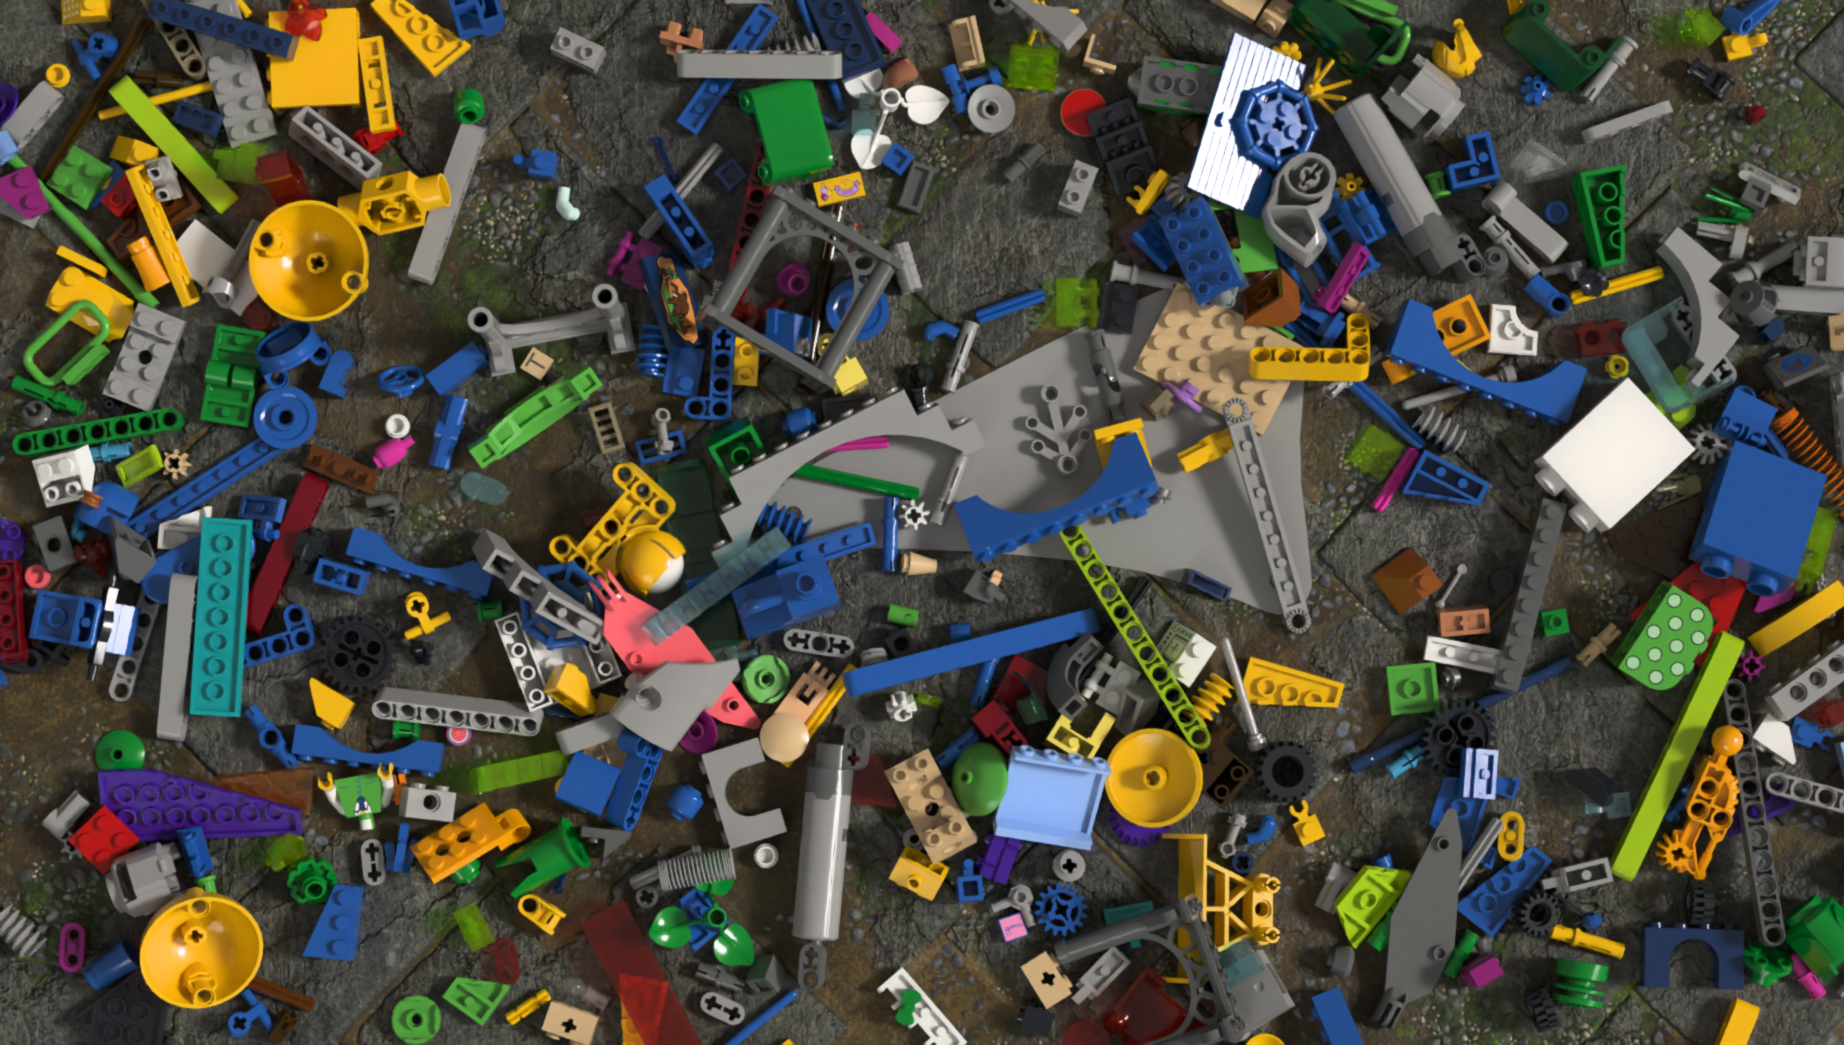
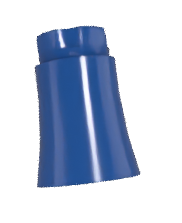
(113, 965)

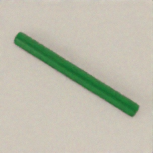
(858, 481)

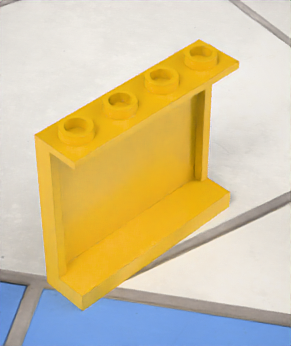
(322, 70)

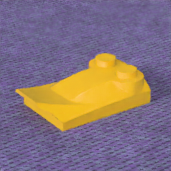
(78, 285)

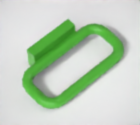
(1385, 13)
(84, 360)

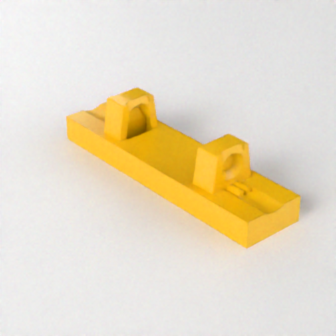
(376, 84)

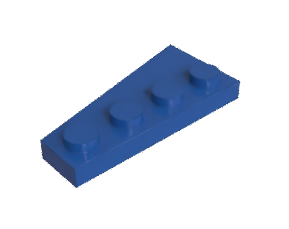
(1493, 900)

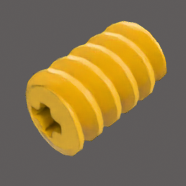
(1209, 698)

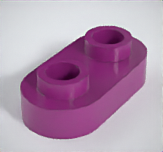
(72, 946)

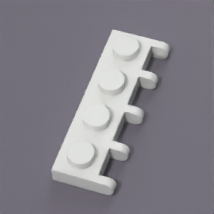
(926, 1012)

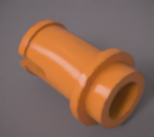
(398, 787)

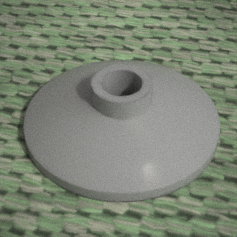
(1002, 106)

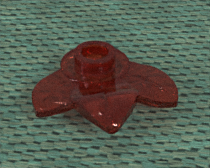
(307, 22)

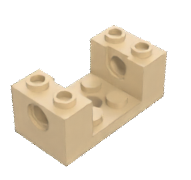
(919, 785)

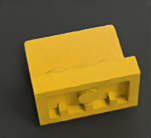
(1105, 436)

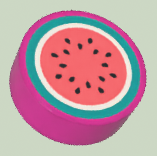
(458, 736)

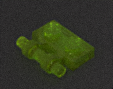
(1069, 303)

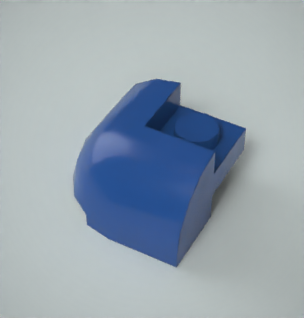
(477, 17)
(117, 502)

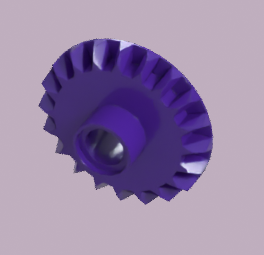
(1132, 833)

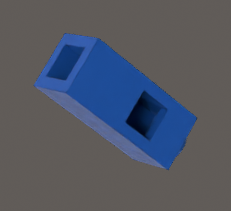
(458, 368)

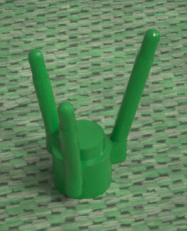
(1737, 210)

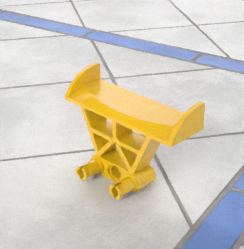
(1254, 888)

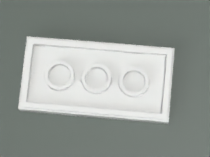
(208, 256)

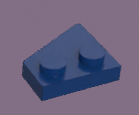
(694, 905)

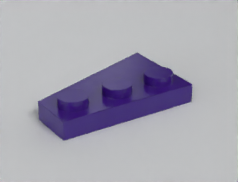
(1773, 806)

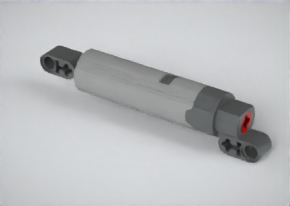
(824, 848)

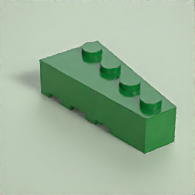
(1602, 214)

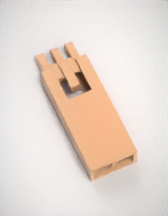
(816, 682)

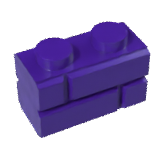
(998, 857)

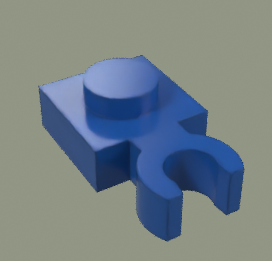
(1805, 733)

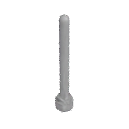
(1506, 374)
(1255, 738)

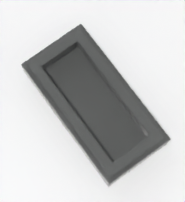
(916, 187)

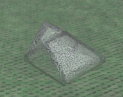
(1538, 163)

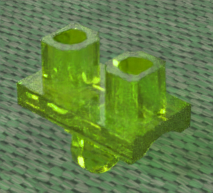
(474, 927)

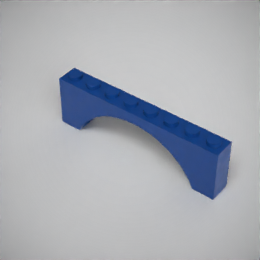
(1418, 344)
(1000, 531)

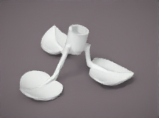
(924, 108)

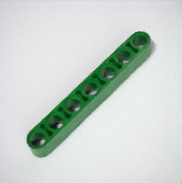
(110, 432)

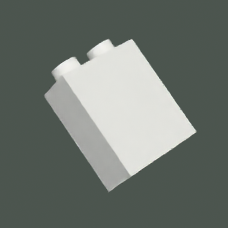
(1612, 457)

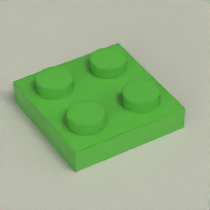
(79, 177)
(1412, 688)

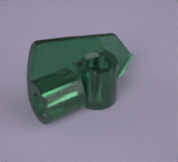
(1030, 705)

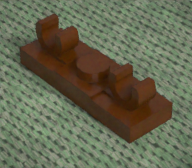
(341, 468)

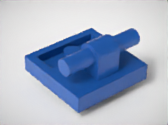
(1367, 217)

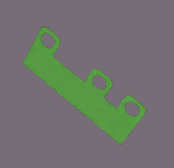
(1256, 248)

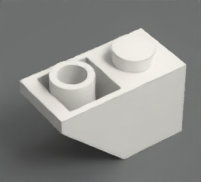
(1774, 738)

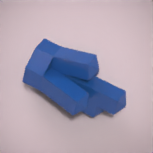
(400, 860)

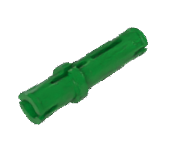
(58, 399)

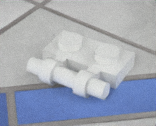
(1112, 693)

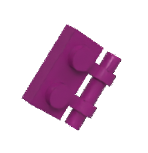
(632, 273)

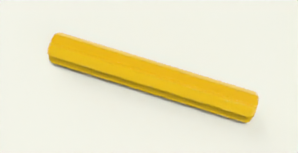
(1622, 283)

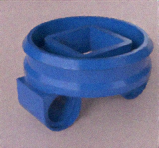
(289, 348)

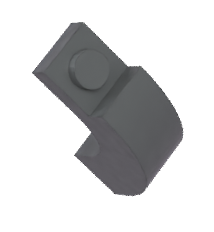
(1065, 673)

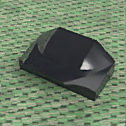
(1593, 784)

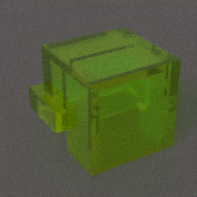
(239, 163)

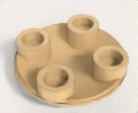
(784, 737)

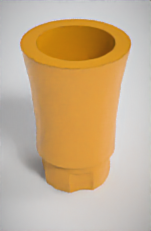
(148, 263)

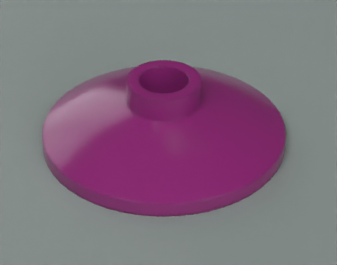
(700, 739)

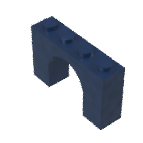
(1724, 943)

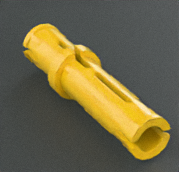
(1576, 937)

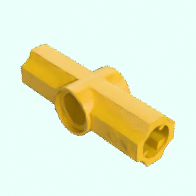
(1207, 450)

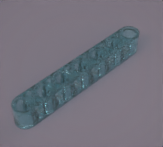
(716, 586)

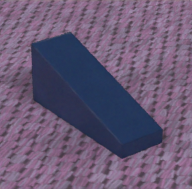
(1206, 584)

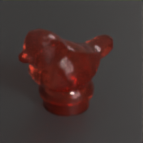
(94, 555)

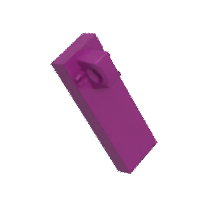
(1330, 297)

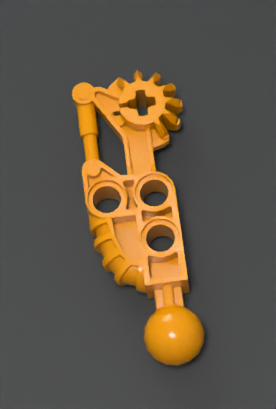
(1719, 798)

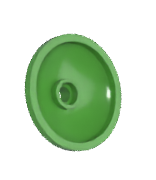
(979, 779)

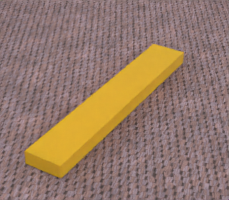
(163, 236)

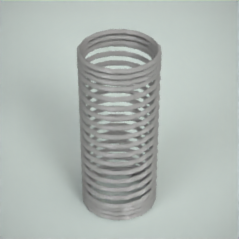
(727, 866)

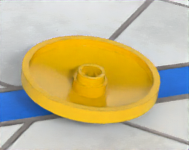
(1154, 777)

